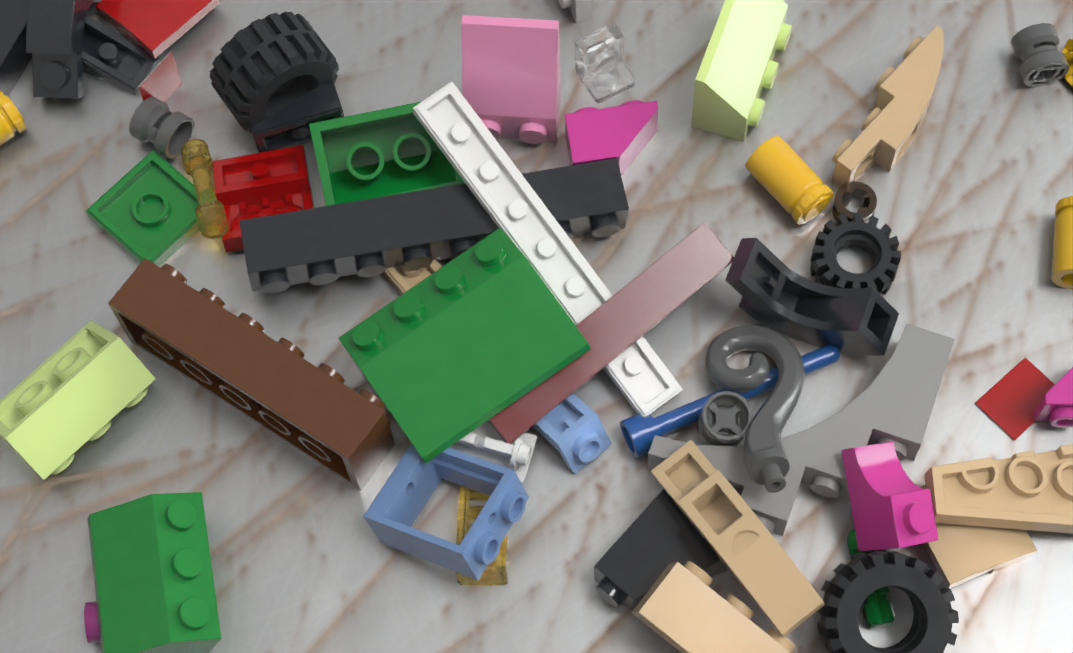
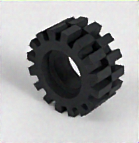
(860, 235)

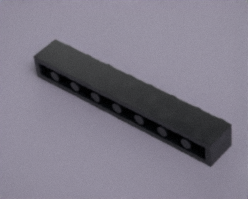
(417, 227)

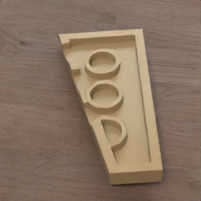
(1008, 493)

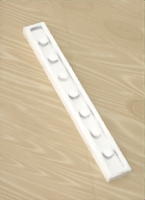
(538, 236)

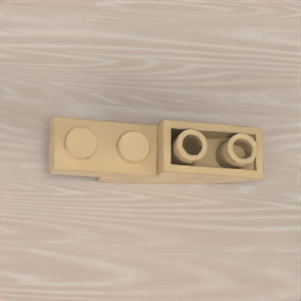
(898, 111)
(738, 538)

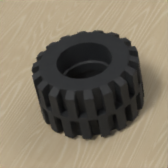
(271, 67)
(879, 569)

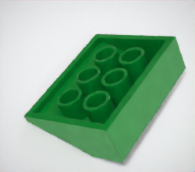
(464, 344)

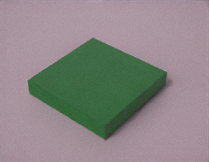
(148, 210)

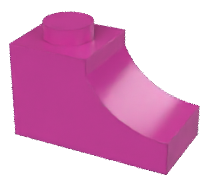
(884, 501)

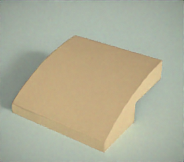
(974, 550)

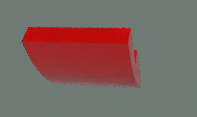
(155, 22)
(261, 187)

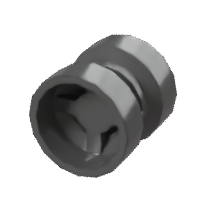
(1039, 55)
(158, 125)
(729, 412)

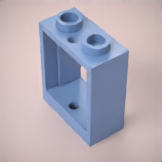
(399, 506)

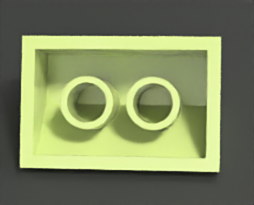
(739, 66)
(71, 398)

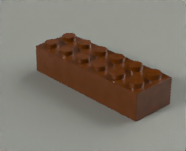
(254, 372)

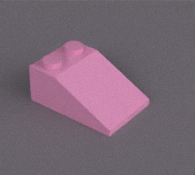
(513, 75)

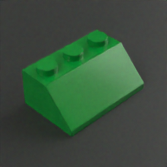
(378, 156)
(154, 576)

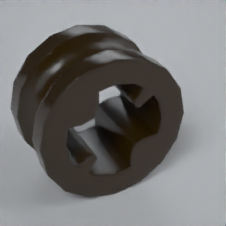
(858, 191)

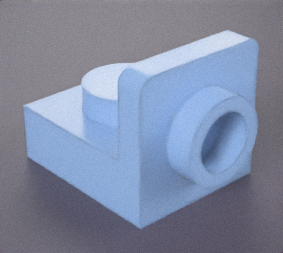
(574, 432)

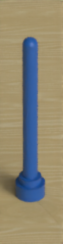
(640, 430)

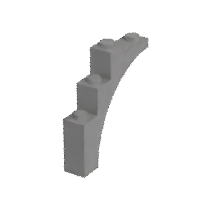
(887, 411)

